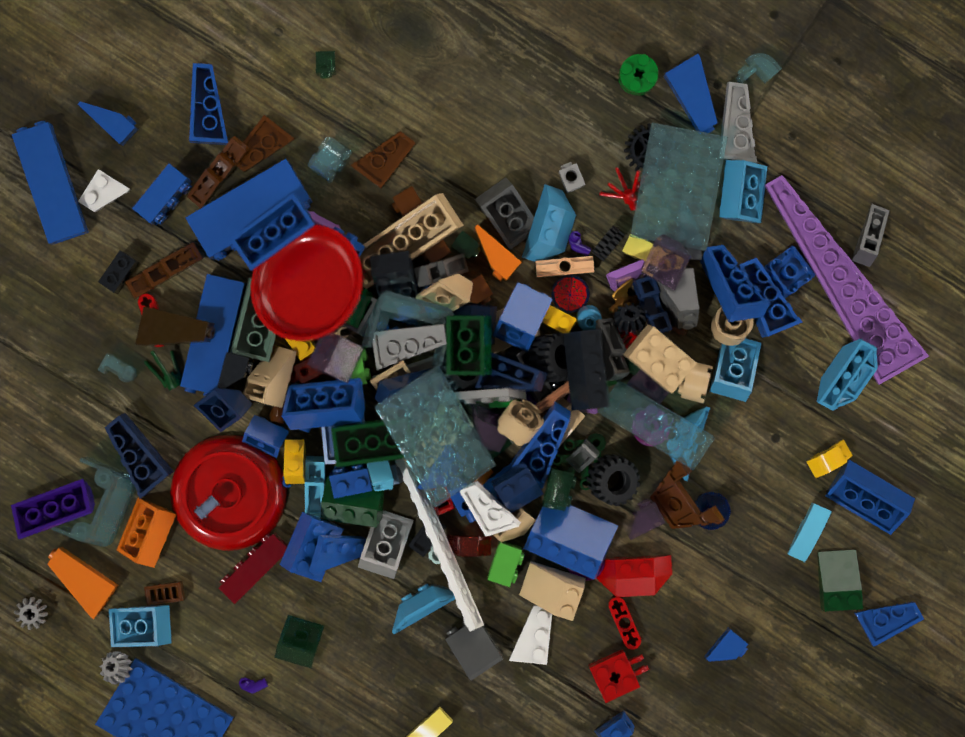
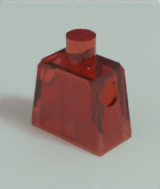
(301, 374)

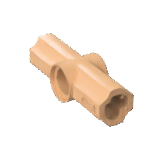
(577, 266)

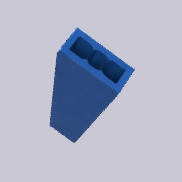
(693, 94)

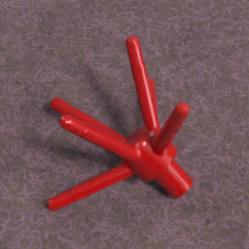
(628, 195)

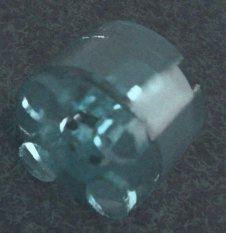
(329, 159)

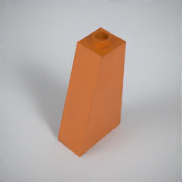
(83, 581)

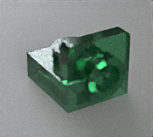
(325, 64)
(466, 245)

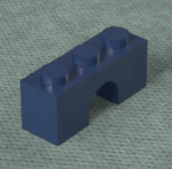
(648, 298)

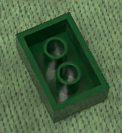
(468, 345)

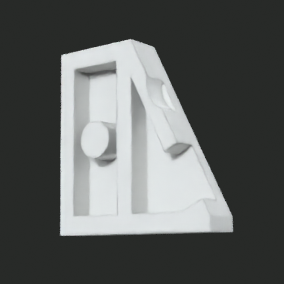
(102, 191)

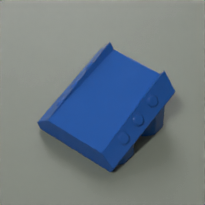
(789, 271)

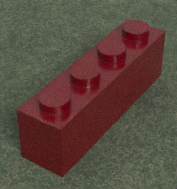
(254, 568)

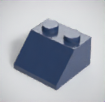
(223, 407)
(517, 487)

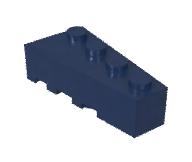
(138, 455)

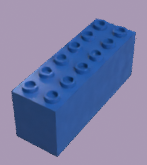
(242, 206)

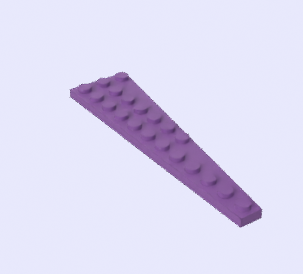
(847, 288)

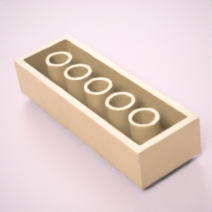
(412, 233)

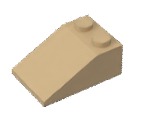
(553, 590)

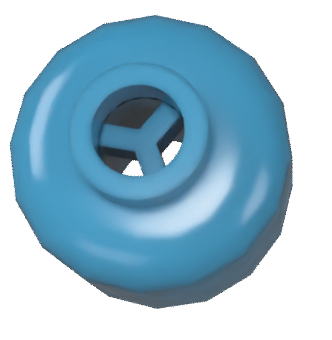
(587, 317)

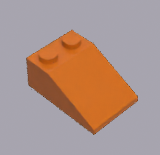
(499, 258)

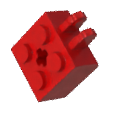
(625, 681)

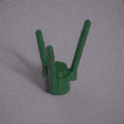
(171, 380)

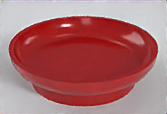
(308, 286)
(242, 482)

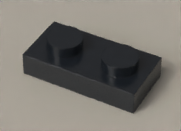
(421, 542)

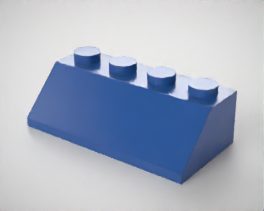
(272, 231)
(324, 404)
(870, 497)

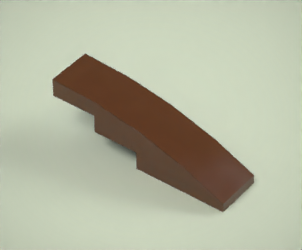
(217, 172)
(163, 270)

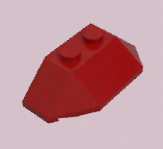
(636, 575)

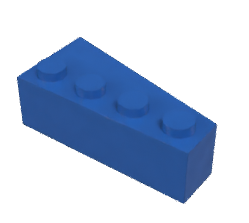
(206, 114)
(731, 285)
(779, 313)
(543, 447)

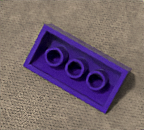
(52, 508)

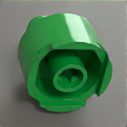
(641, 64)

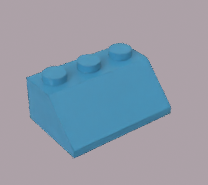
(743, 191)

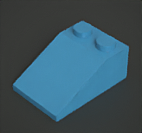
(736, 370)
(140, 626)

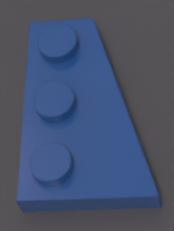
(335, 550)
(888, 621)

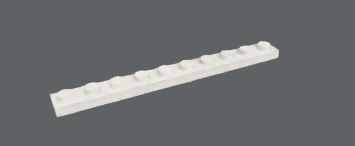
(442, 548)

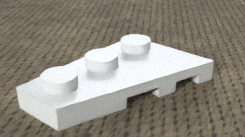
(488, 510)
(534, 639)

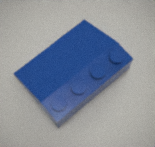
(572, 539)

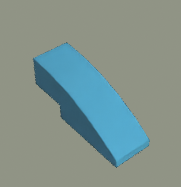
(314, 484)
(809, 532)

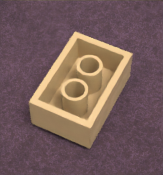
(659, 358)

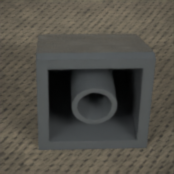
(683, 302)
(473, 649)

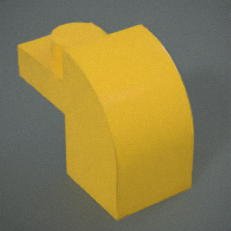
(829, 459)

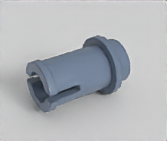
(206, 507)

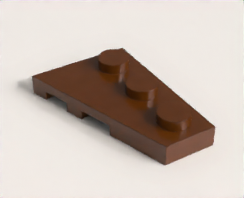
(263, 142)
(385, 159)

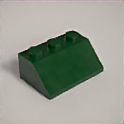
(357, 509)

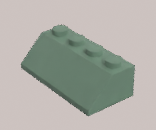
(250, 335)

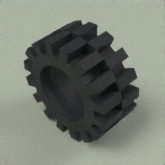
(608, 243)

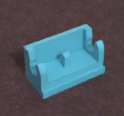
(381, 475)

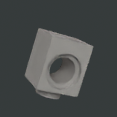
(571, 186)

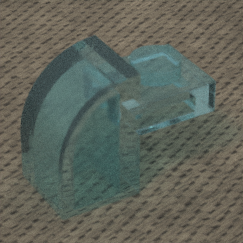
(762, 65)

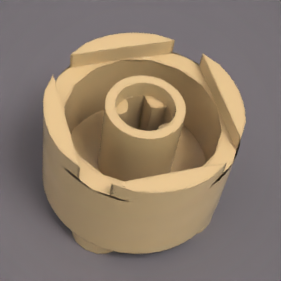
(728, 334)
(696, 383)
(520, 421)

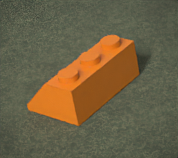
(146, 533)

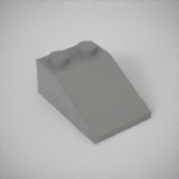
(385, 545)

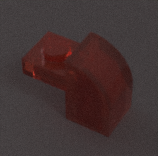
(470, 545)

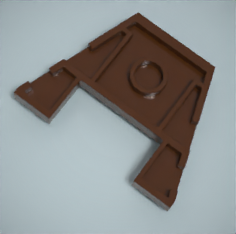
(677, 504)

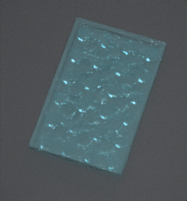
(679, 185)
(435, 436)

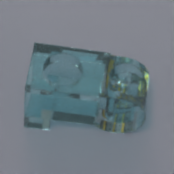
(124, 371)

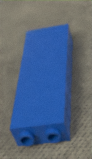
(49, 182)
(218, 305)

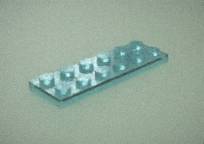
(657, 425)

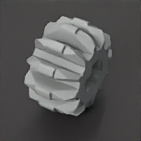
(35, 608)
(115, 667)

